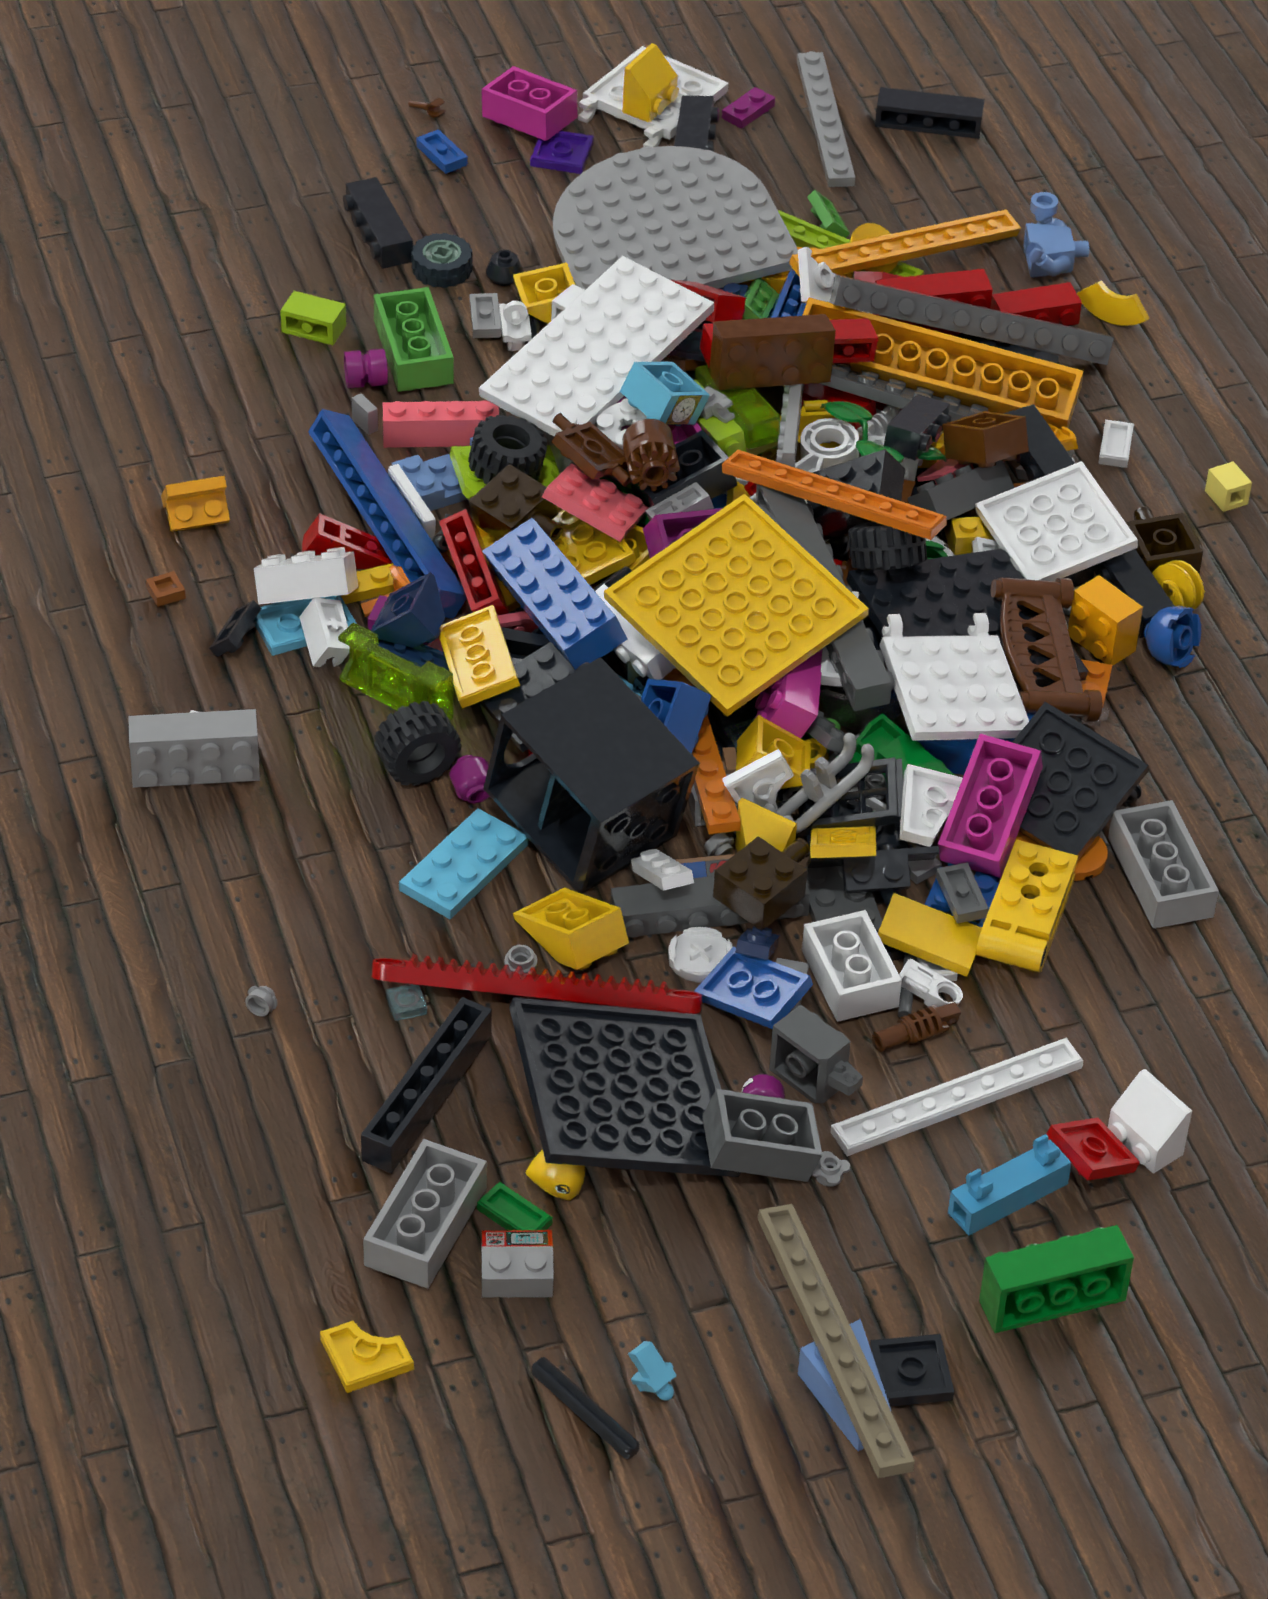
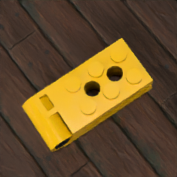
(1027, 906)

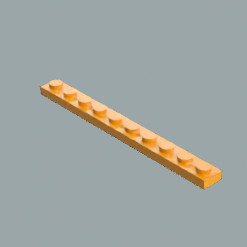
(914, 243)

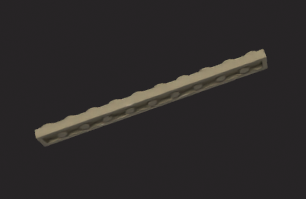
(836, 1342)

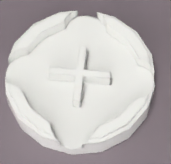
(697, 952)

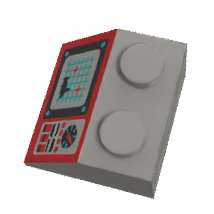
(517, 1263)

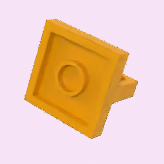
(196, 503)

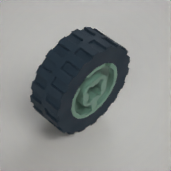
(442, 260)

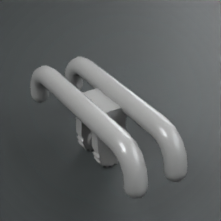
(823, 786)

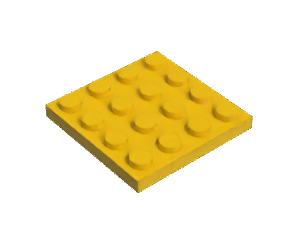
(587, 548)

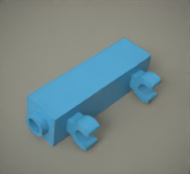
(1009, 1186)

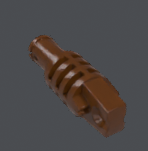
(917, 1026)

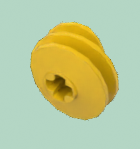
(1180, 583)

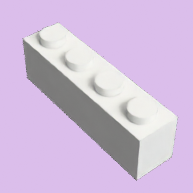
(637, 649)

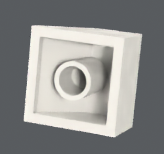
(1150, 1122)

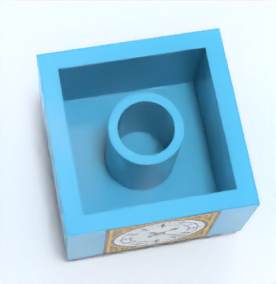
(664, 393)

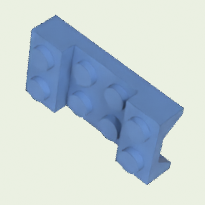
(433, 480)

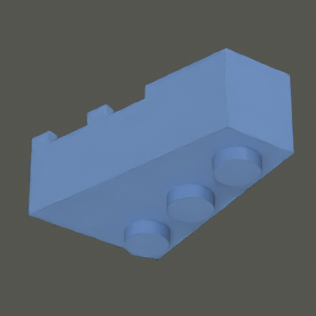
(818, 1380)

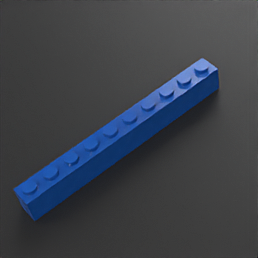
(383, 505)

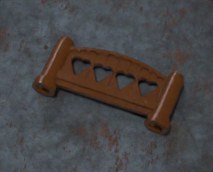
(1048, 600)

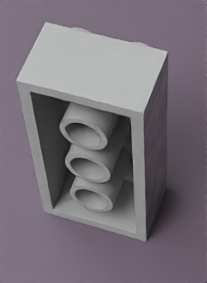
(194, 748)
(1163, 864)
(425, 1213)

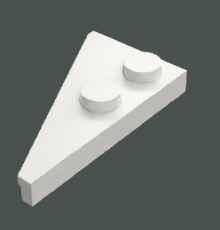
(815, 278)

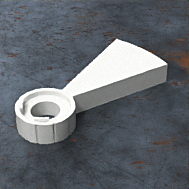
(823, 431)

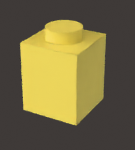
(1228, 486)

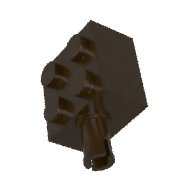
(511, 501)
(1165, 539)
(762, 881)

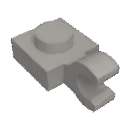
(717, 406)

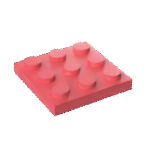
(596, 502)

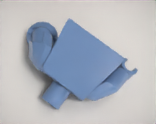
(1050, 242)

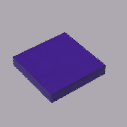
(563, 152)

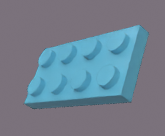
(463, 863)

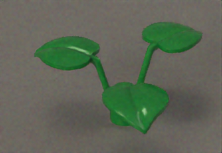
(854, 413)

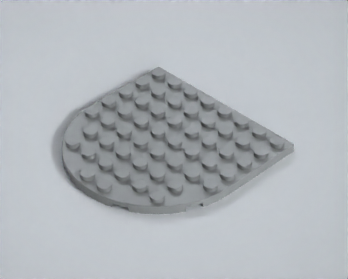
(673, 213)

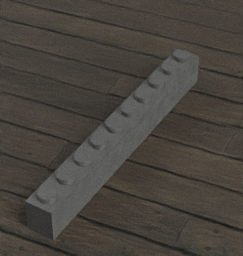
(971, 319)
(853, 652)

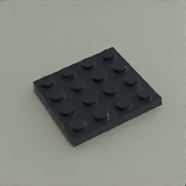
(1079, 782)

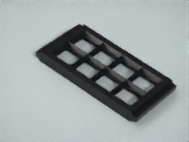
(893, 791)

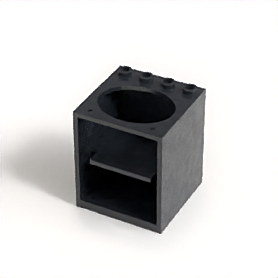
(599, 775)

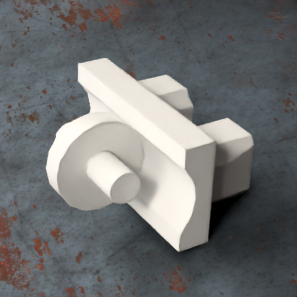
(515, 324)

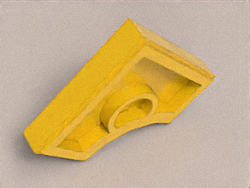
(363, 1357)

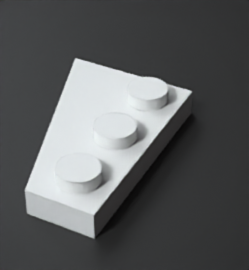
(926, 803)

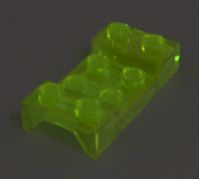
(390, 677)

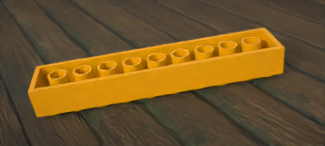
(964, 367)

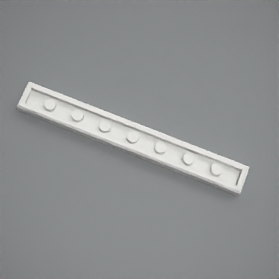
(956, 1096)

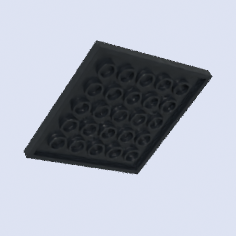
(943, 597)
(618, 1085)

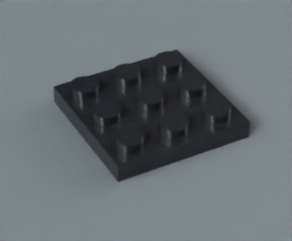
(534, 674)

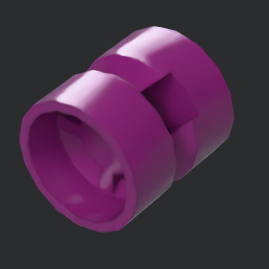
(365, 368)

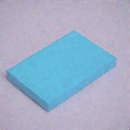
(281, 625)

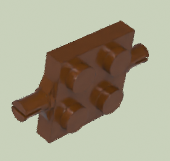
(590, 450)

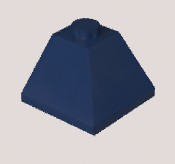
(411, 614)

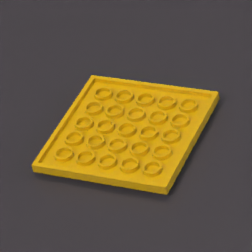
(736, 604)

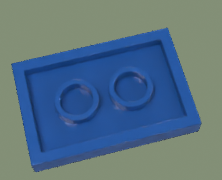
(754, 988)

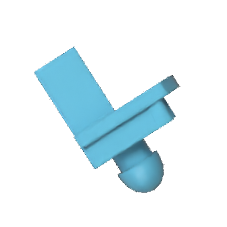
(652, 1371)

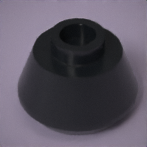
(503, 267)

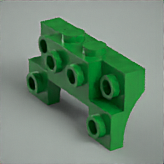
(892, 742)

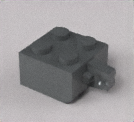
(812, 1056)

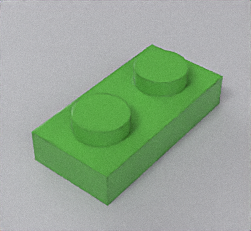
(827, 213)

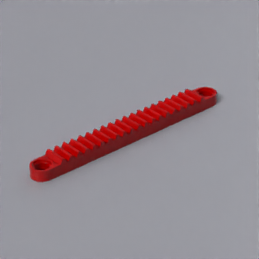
(536, 985)

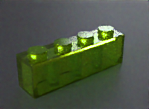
(751, 411)

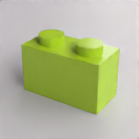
(313, 318)

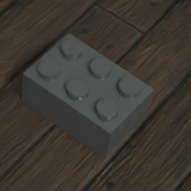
(761, 1135)

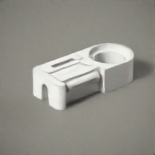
(928, 984)

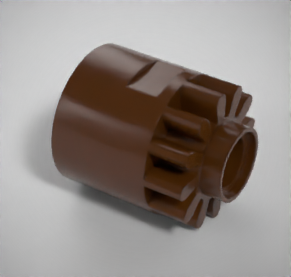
(650, 453)

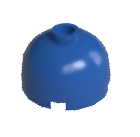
(1173, 634)

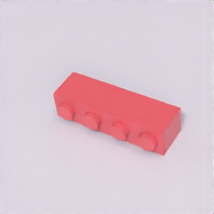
(433, 422)

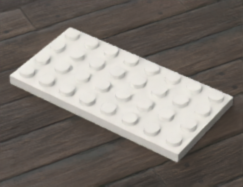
(592, 344)

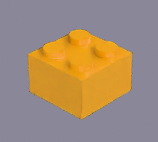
(1104, 620)

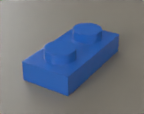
(441, 151)

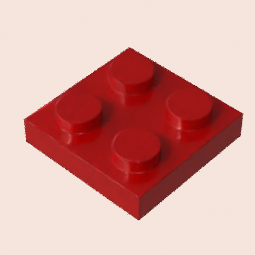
(1093, 1148)

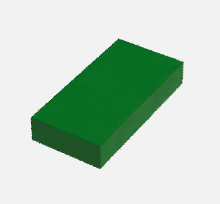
(512, 1210)

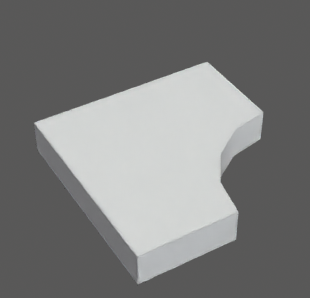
(759, 780)

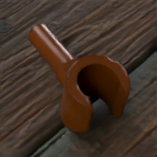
(432, 108)

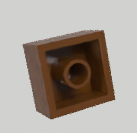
(985, 438)

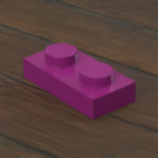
(748, 107)

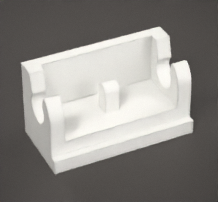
(321, 625)

